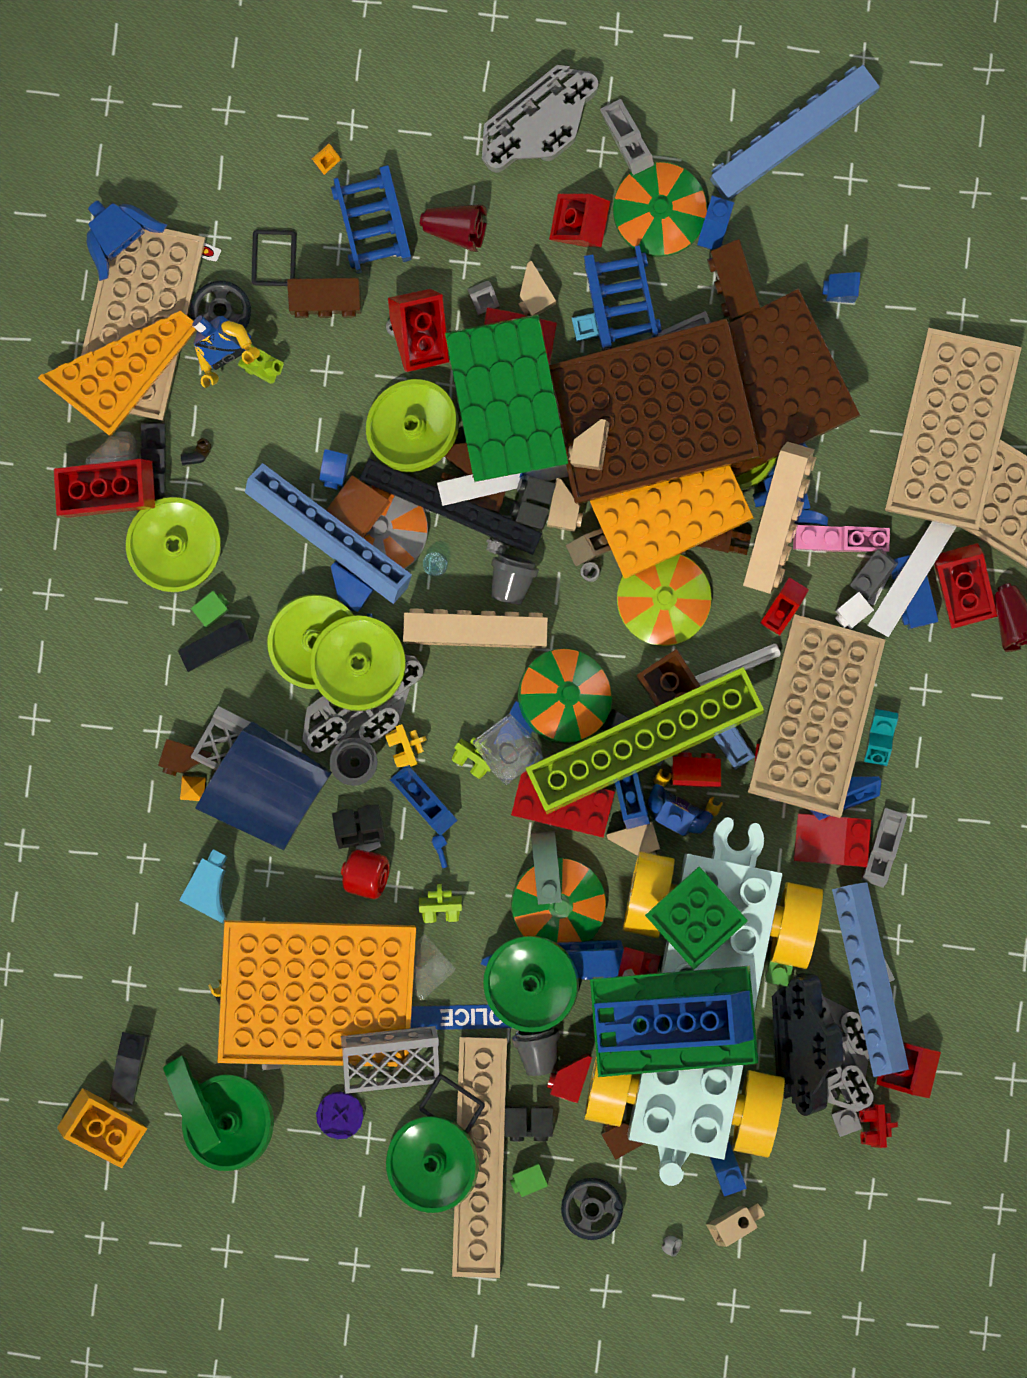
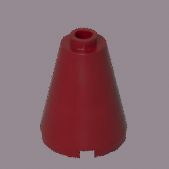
(456, 225)
(1012, 617)

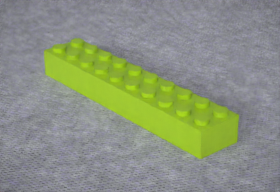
(645, 740)

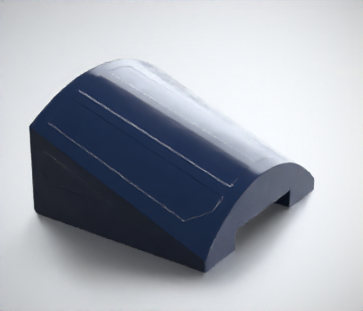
(263, 787)

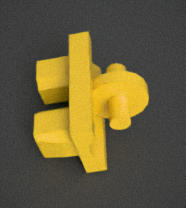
(399, 736)

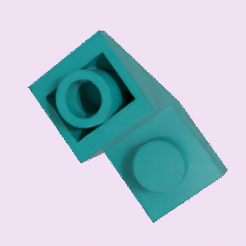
(881, 737)

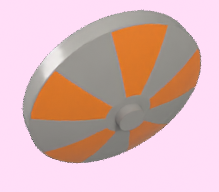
(399, 530)

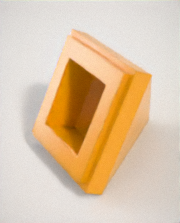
(326, 159)
(192, 788)

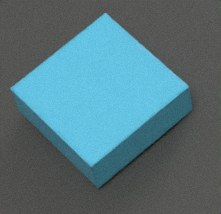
(585, 327)

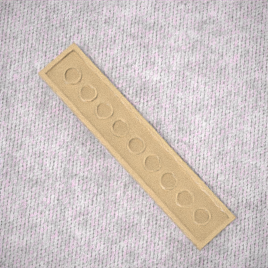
(480, 1214)

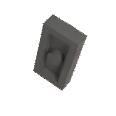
(874, 574)

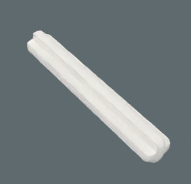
(747, 661)

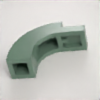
(546, 867)

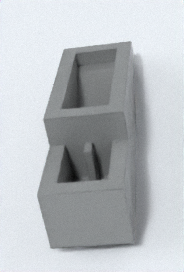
(627, 137)
(884, 847)

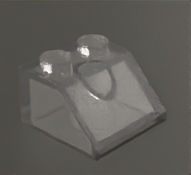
(508, 749)

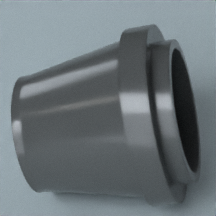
(512, 578)
(341, 758)
(538, 1050)

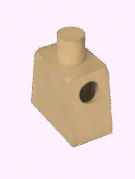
(726, 1228)

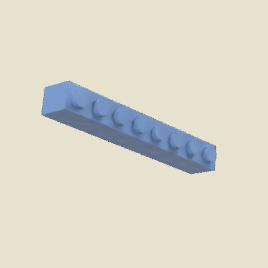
(794, 133)
(328, 533)
(870, 979)

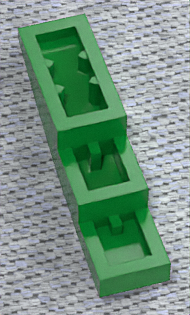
(191, 1104)

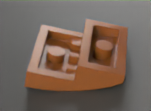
(358, 506)

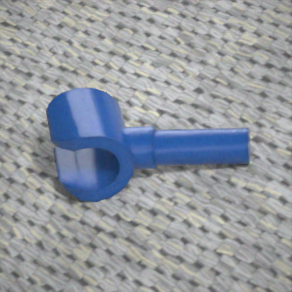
(439, 842)

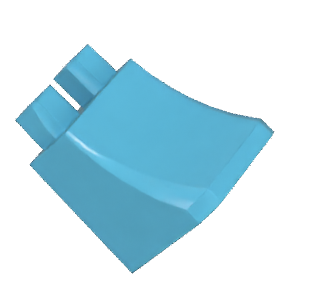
(205, 887)

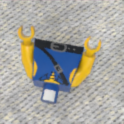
(219, 344)

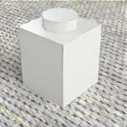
(853, 611)

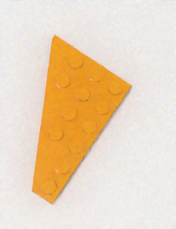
(116, 377)

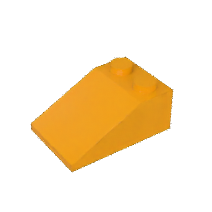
(101, 1128)

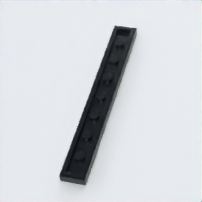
(462, 512)

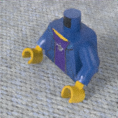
(676, 812)

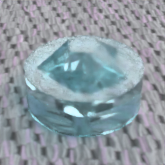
(435, 564)

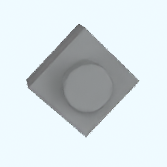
(846, 1121)

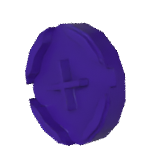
(340, 1115)

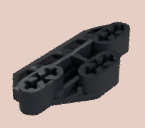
(804, 1044)

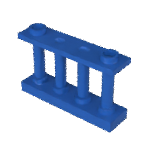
(393, 226)
(604, 313)

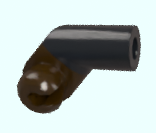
(199, 454)

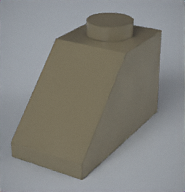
(588, 547)

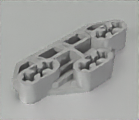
(540, 124)
(356, 721)
(854, 1058)

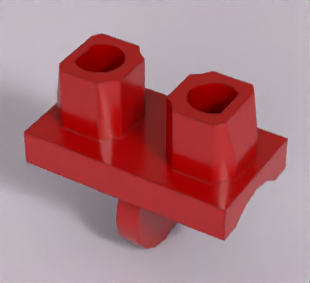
(880, 1126)

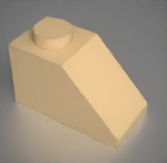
(534, 294)
(590, 447)
(564, 512)
(636, 839)

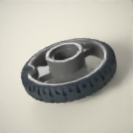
(221, 289)
(583, 1228)

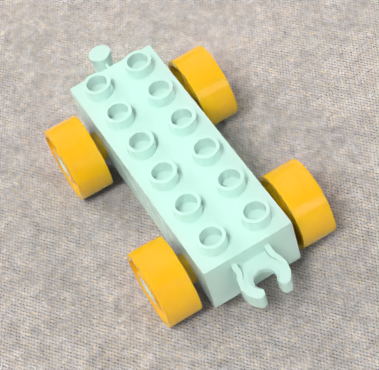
(696, 1107)

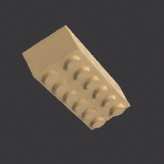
(778, 518)
(475, 630)

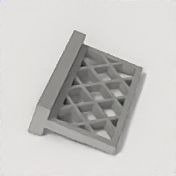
(230, 724)
(390, 1041)

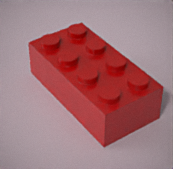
(104, 488)
(585, 815)

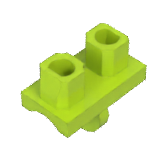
(264, 367)
(464, 751)
(440, 902)

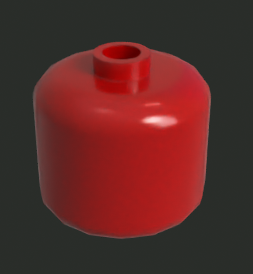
(365, 874)

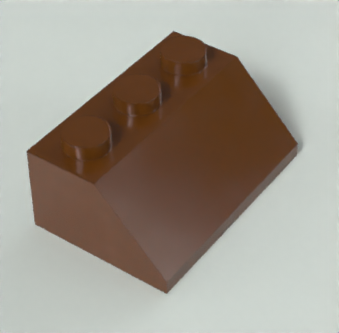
(733, 281)
(324, 297)
(667, 679)

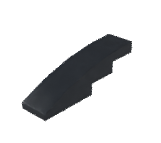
(154, 449)

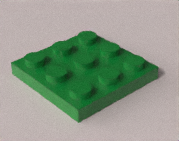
(696, 918)

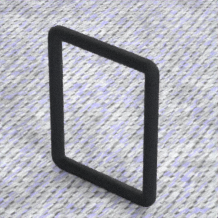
(254, 256)
(459, 1088)

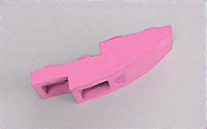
(841, 538)

